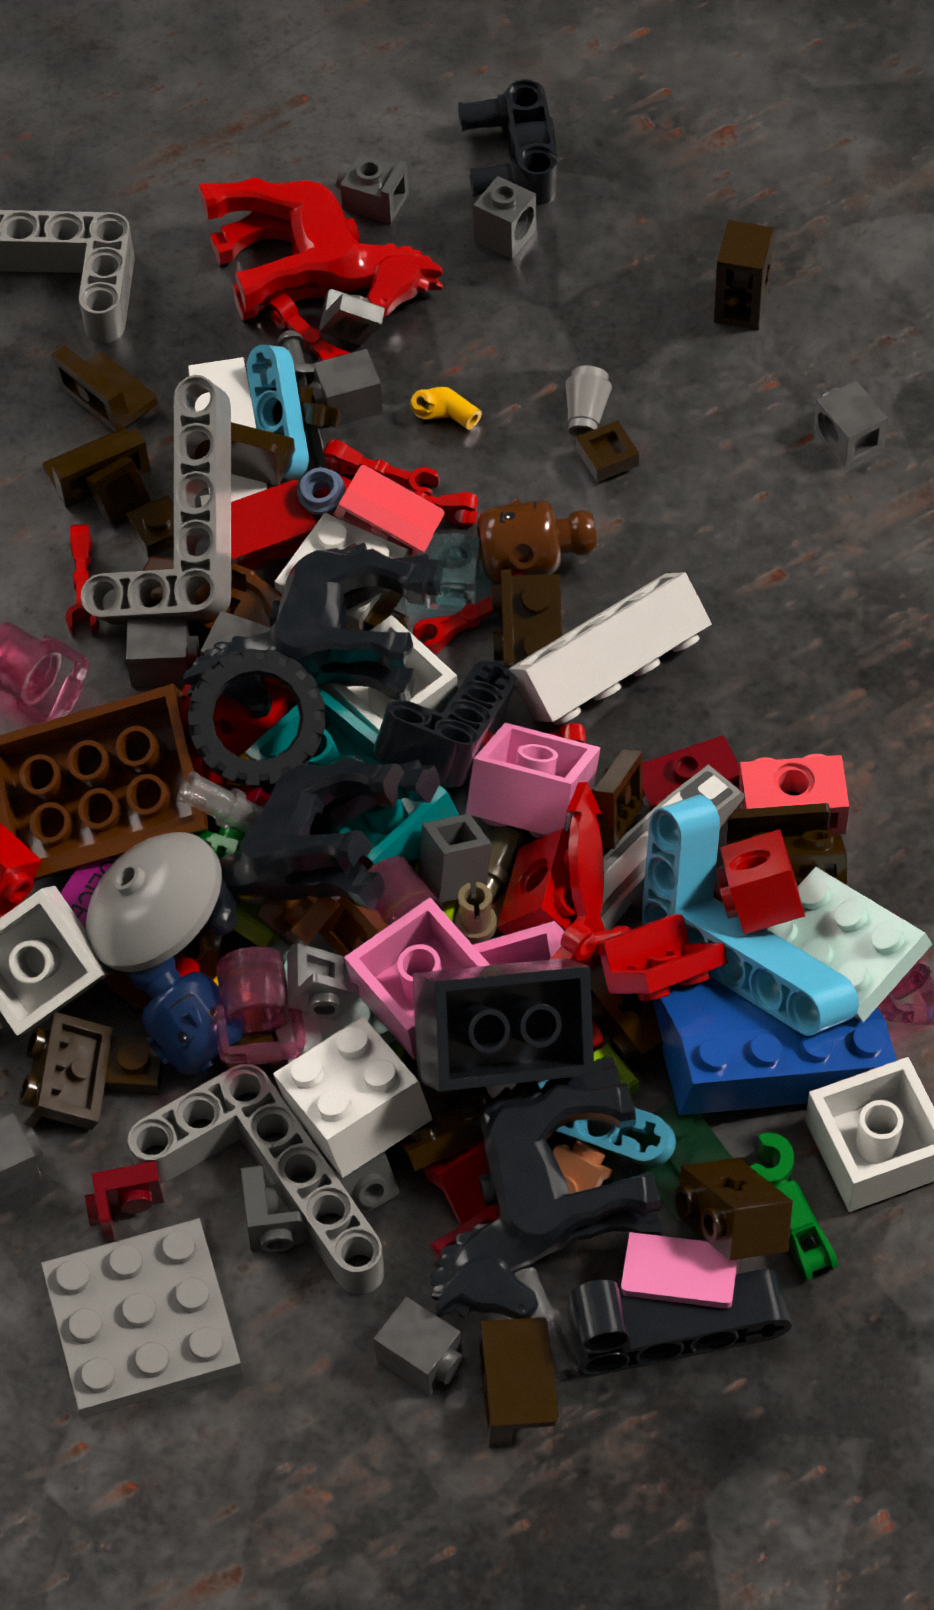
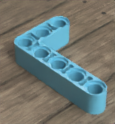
(760, 963)

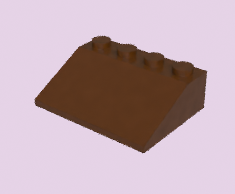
(100, 780)

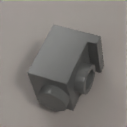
(373, 187)

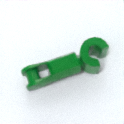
(778, 1152)

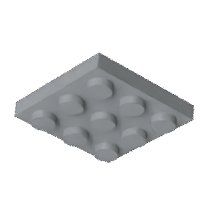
(141, 1318)

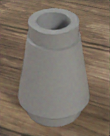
(586, 398)

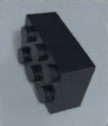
(503, 1024)

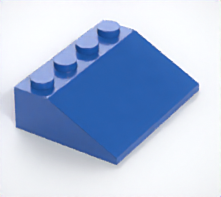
(739, 1057)

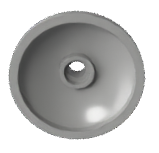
(153, 901)

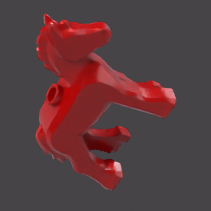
(322, 242)

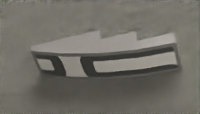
(627, 862)

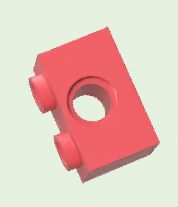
(814, 777)

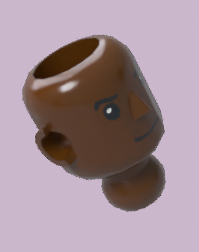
(531, 538)

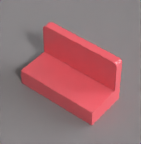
(389, 511)

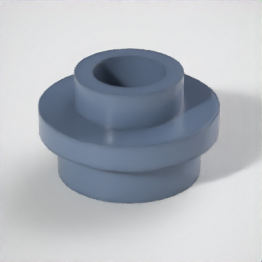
(319, 479)

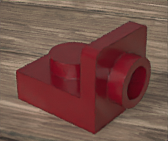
(125, 1190)

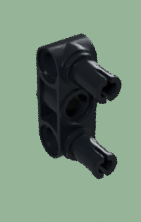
(530, 139)

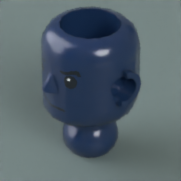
(182, 1017)

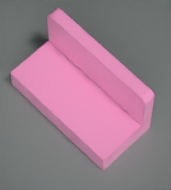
(678, 1271)

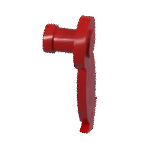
(587, 867)

